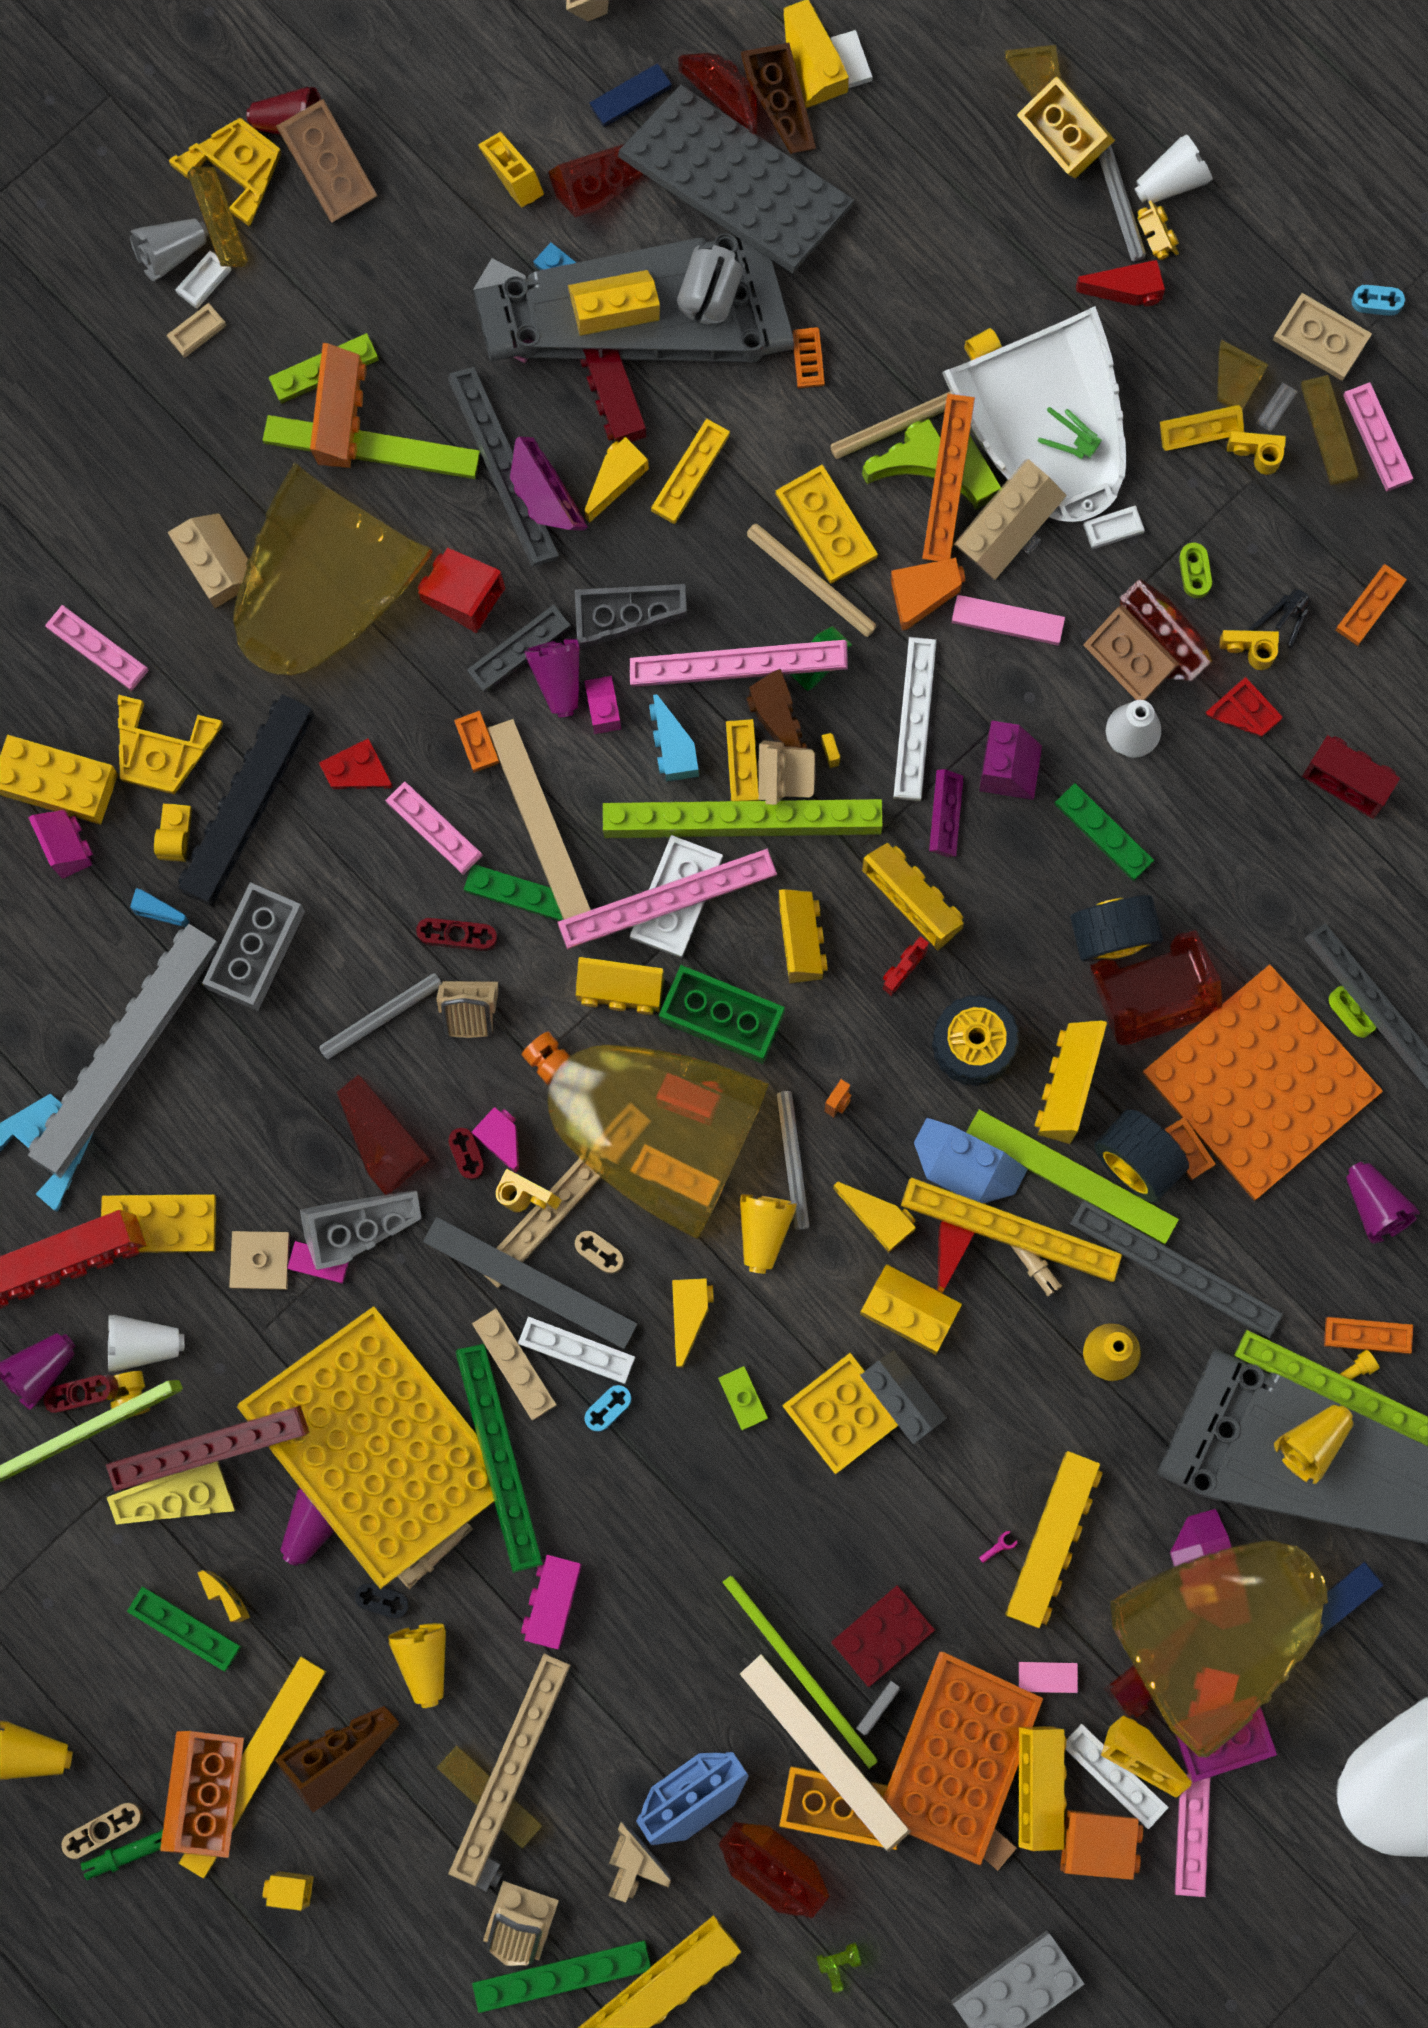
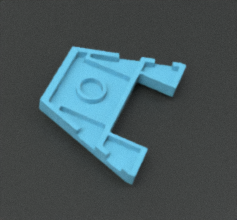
(26, 1127)

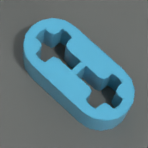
(1378, 300)
(612, 1413)

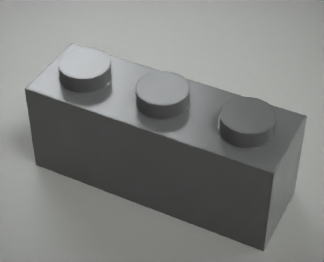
(903, 1397)

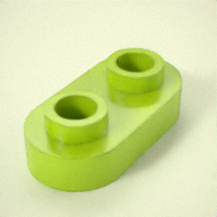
(1196, 571)
(1350, 1013)

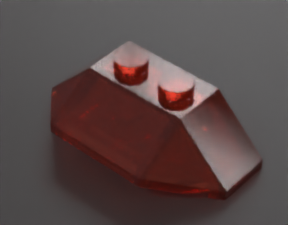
(722, 86)
(1169, 628)
(773, 1869)

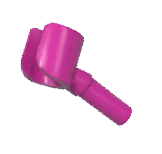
(997, 1547)

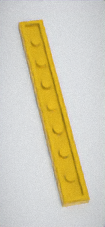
(1011, 1229)
(266, 1745)

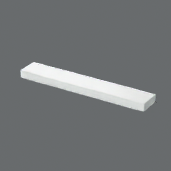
(914, 719)

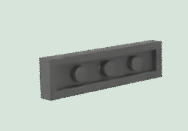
(511, 654)

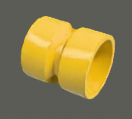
(133, 1383)

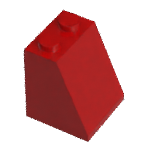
(462, 588)

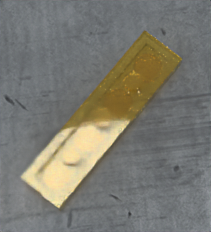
(217, 216)
(1329, 430)
(472, 1782)

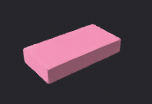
(1048, 1677)

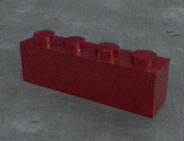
(614, 395)

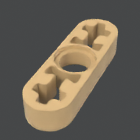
(124, 1826)

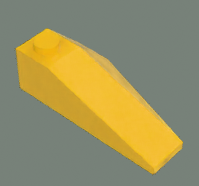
(814, 55)

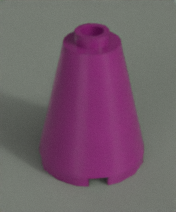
(557, 674)
(1379, 1203)
(36, 1368)
(305, 1531)

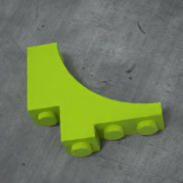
(920, 457)

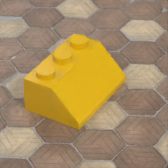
(614, 302)
(801, 936)
(619, 985)
(910, 1309)

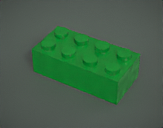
(721, 1014)

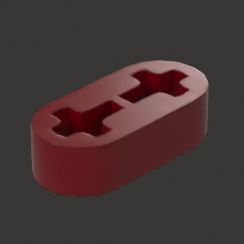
(473, 1152)

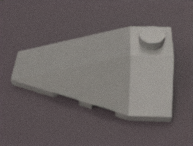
(349, 1227)

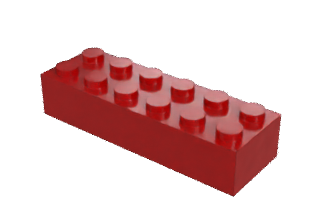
(69, 1255)

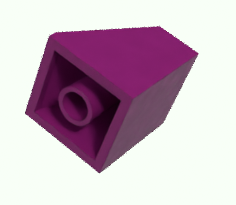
(1010, 761)

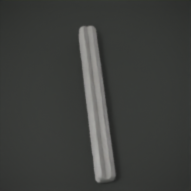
(1122, 205)
(380, 1016)
(793, 1159)

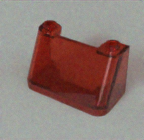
(1159, 991)

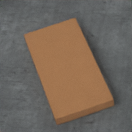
(326, 160)

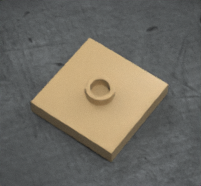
(259, 1260)

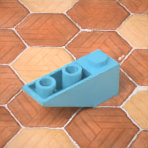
(677, 747)

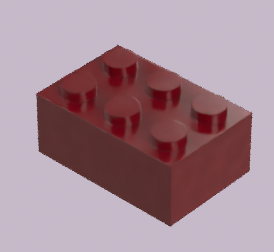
(1351, 776)

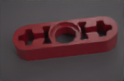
(437, 924)
(91, 1396)

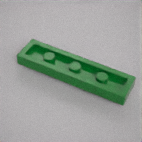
(1104, 832)
(512, 892)
(184, 1628)

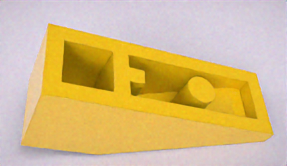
(512, 169)
(618, 472)
(881, 1218)
(690, 1310)
(1141, 1754)

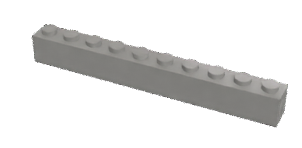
(123, 1051)

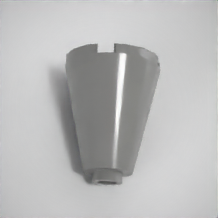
(167, 245)

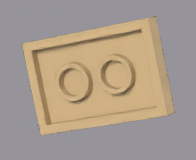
(1322, 336)

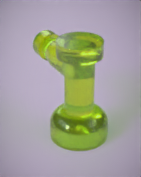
(830, 1964)

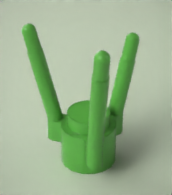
(1086, 442)

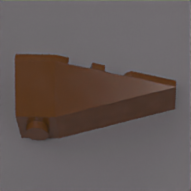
(777, 86)
(774, 710)

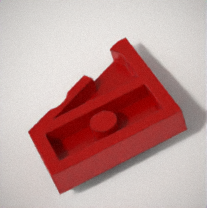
(1245, 709)
(355, 768)
(910, 959)

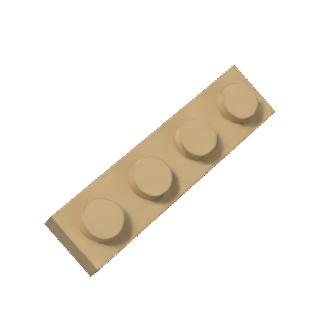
(514, 1364)

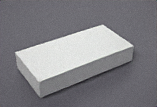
(853, 58)
(202, 280)
(1113, 527)

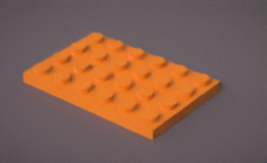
(960, 1757)

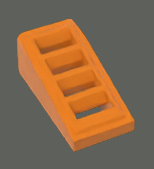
(808, 335)

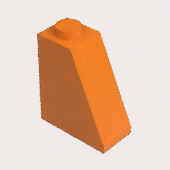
(925, 588)

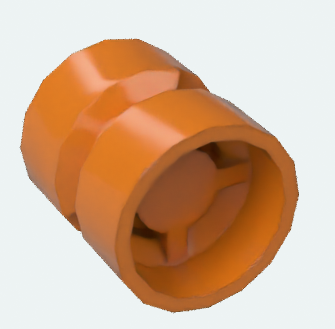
(538, 1049)

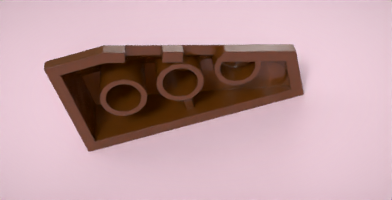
(327, 1765)

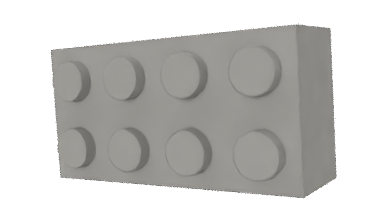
(253, 946)
(1019, 1987)

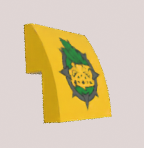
(218, 1589)

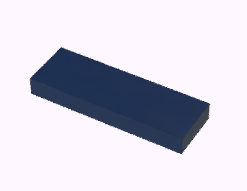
(630, 95)

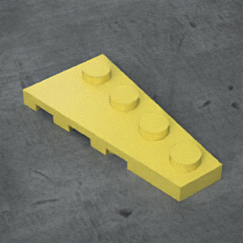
(174, 1496)

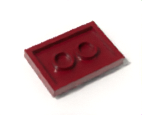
(882, 1636)

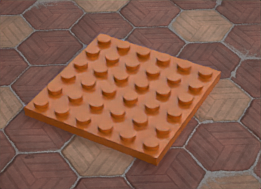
(1262, 1082)

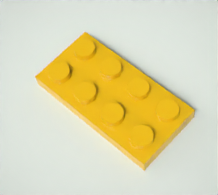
(826, 524)
(170, 1221)

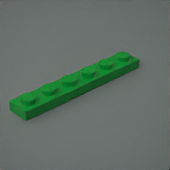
(561, 1976)

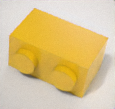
(288, 1890)

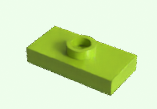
(743, 1398)

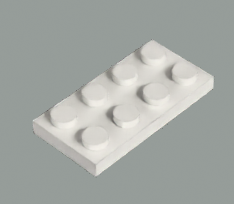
(674, 930)

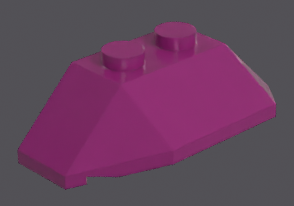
(542, 488)
(1199, 1536)

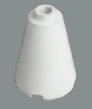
(1174, 173)
(1133, 729)
(140, 1343)

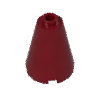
(270, 112)

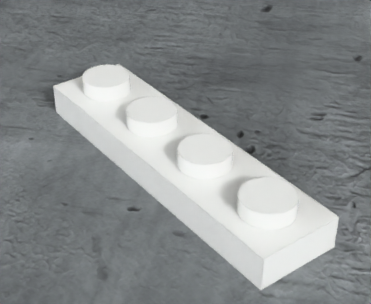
(576, 1350)
(1118, 1781)

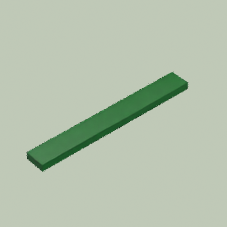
(499, 1458)

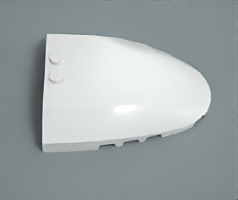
(1060, 370)
(1387, 1786)

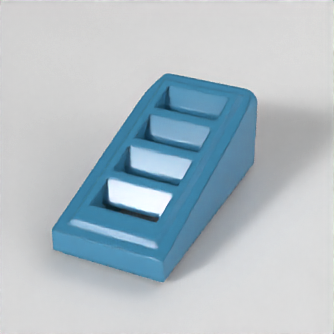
(153, 908)

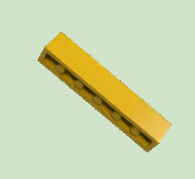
(1053, 1539)
(669, 1980)

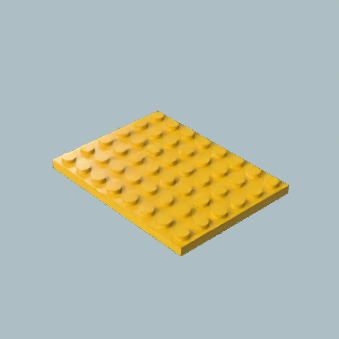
(383, 1447)

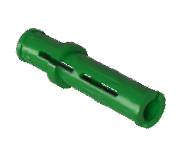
(115, 1858)

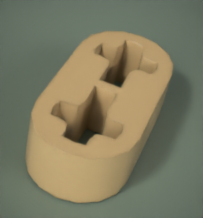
(595, 1258)

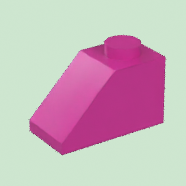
(603, 705)
(500, 1136)

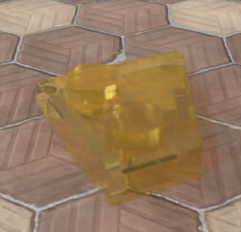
(1034, 66)
(1237, 375)

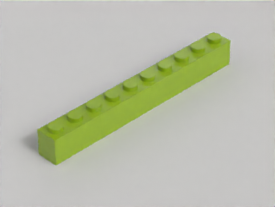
(742, 818)

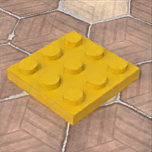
(840, 1414)

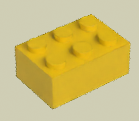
(1065, 127)

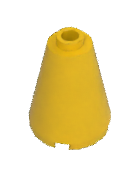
(764, 1229)
(1102, 1357)
(1315, 1442)
(421, 1661)
(30, 1753)

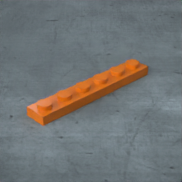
(948, 477)

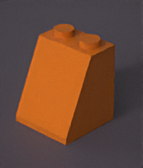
(1101, 1845)

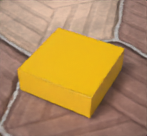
(830, 750)

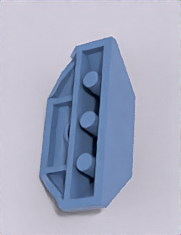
(966, 1163)
(691, 1797)

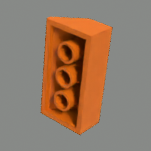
(337, 407)
(202, 1794)

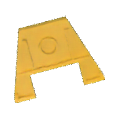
(242, 156)
(158, 759)

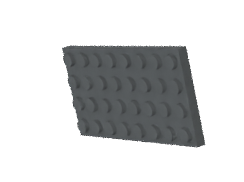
(736, 178)

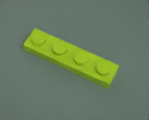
(304, 376)

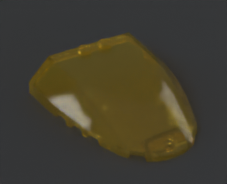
(318, 577)
(656, 1125)
(1221, 1635)

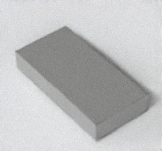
(878, 1708)

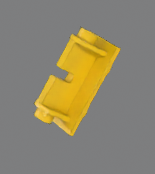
(1163, 240)

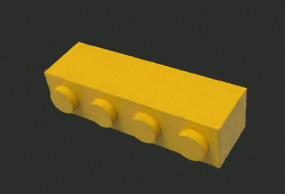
(1041, 1788)

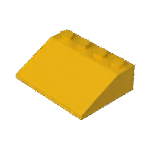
(1070, 1081)

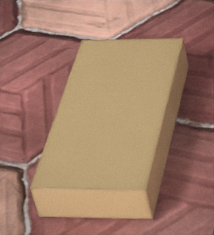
(196, 330)

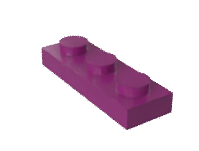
(946, 813)

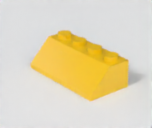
(912, 895)

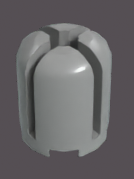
(726, 275)

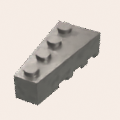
(621, 611)

